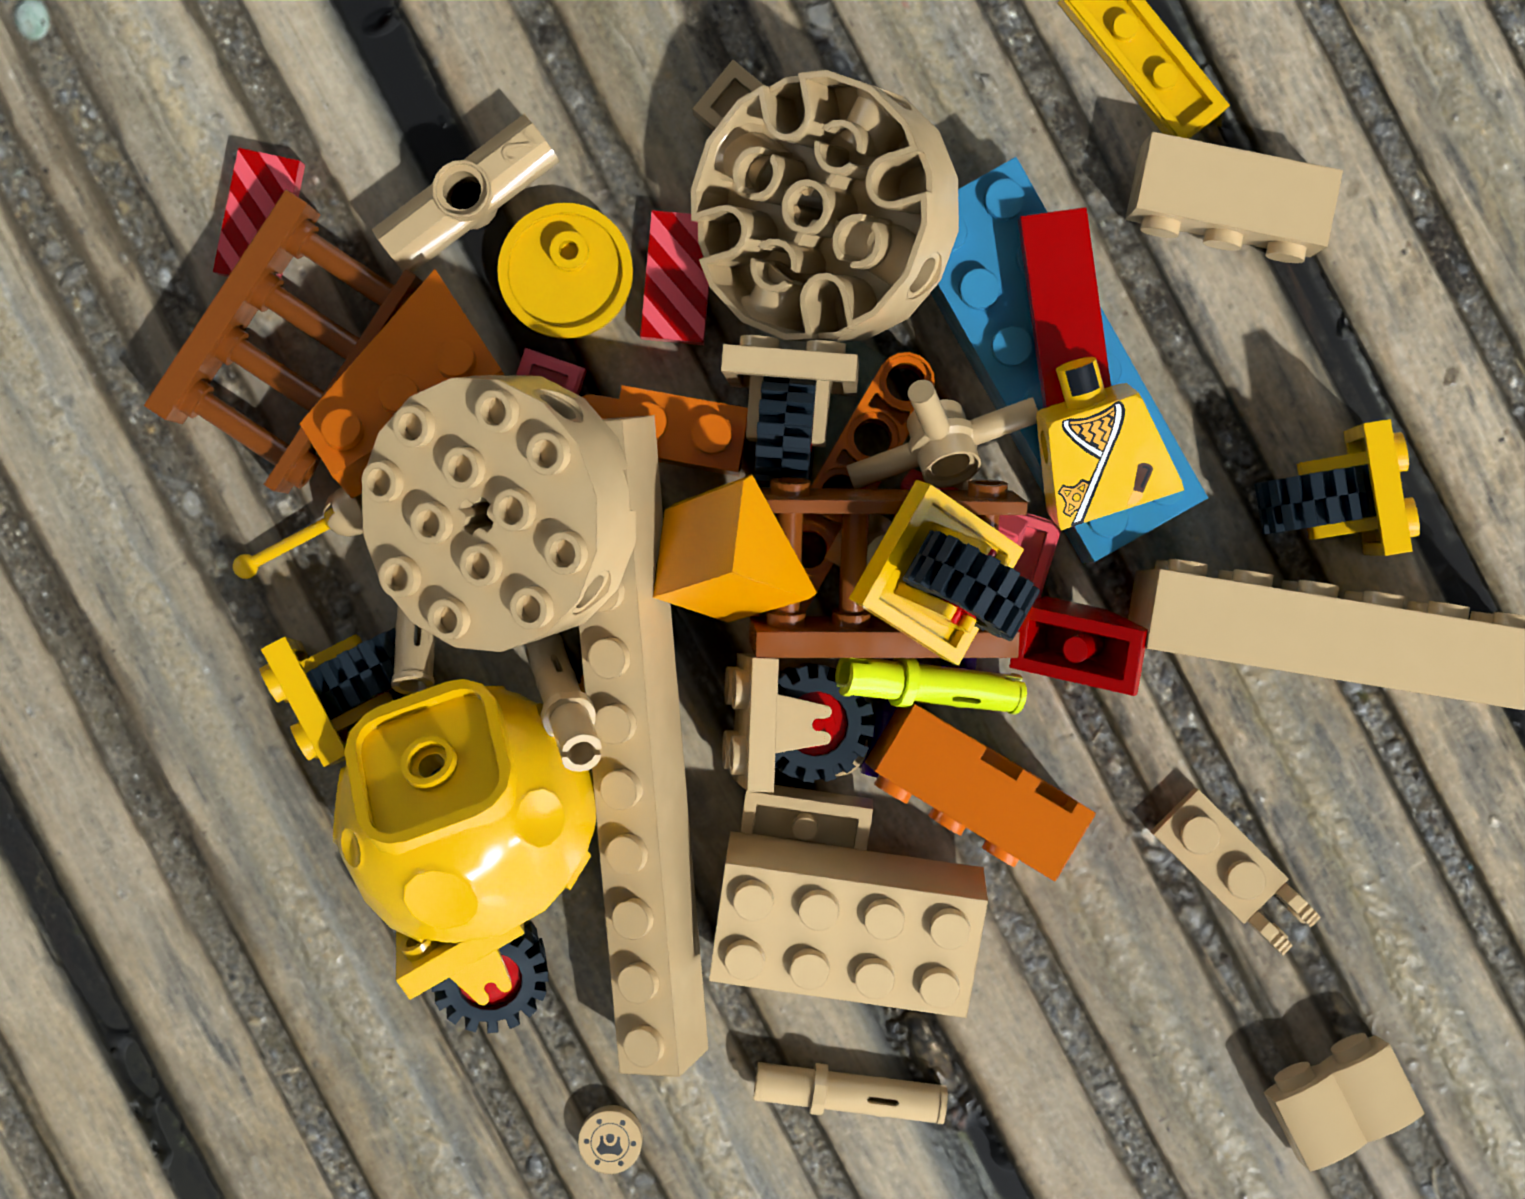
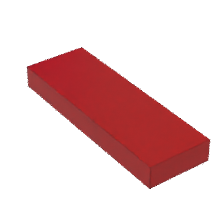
(1062, 295)

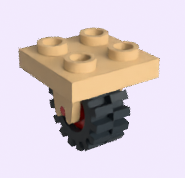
(788, 398)
(790, 723)

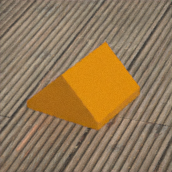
(728, 555)

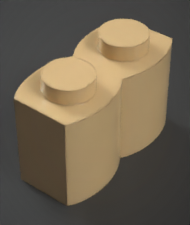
(1343, 1101)

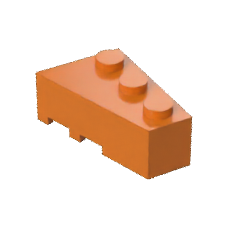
(412, 352)
(978, 791)

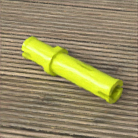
(908, 682)

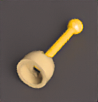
(341, 515)

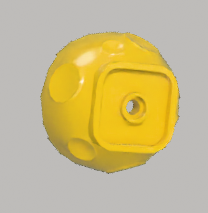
(477, 839)

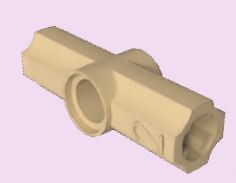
(501, 168)

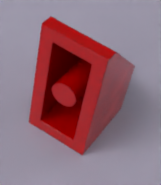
(1081, 645)

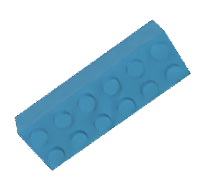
(990, 317)

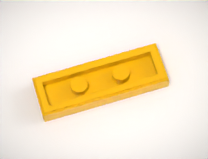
(1149, 63)

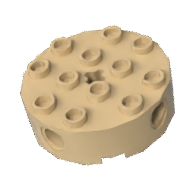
(824, 208)
(497, 510)

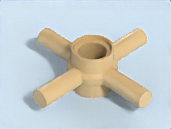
(942, 440)

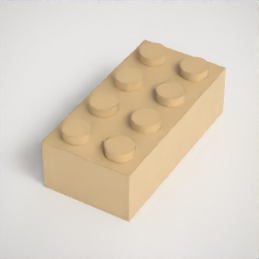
(849, 924)

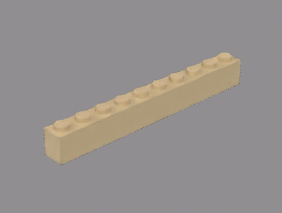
(644, 796)

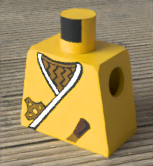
(1100, 449)

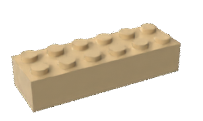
(1316, 634)

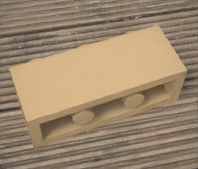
(1233, 197)

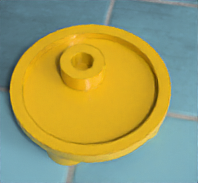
(565, 270)

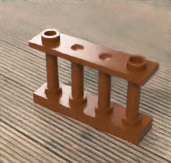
(222, 337)
(851, 629)

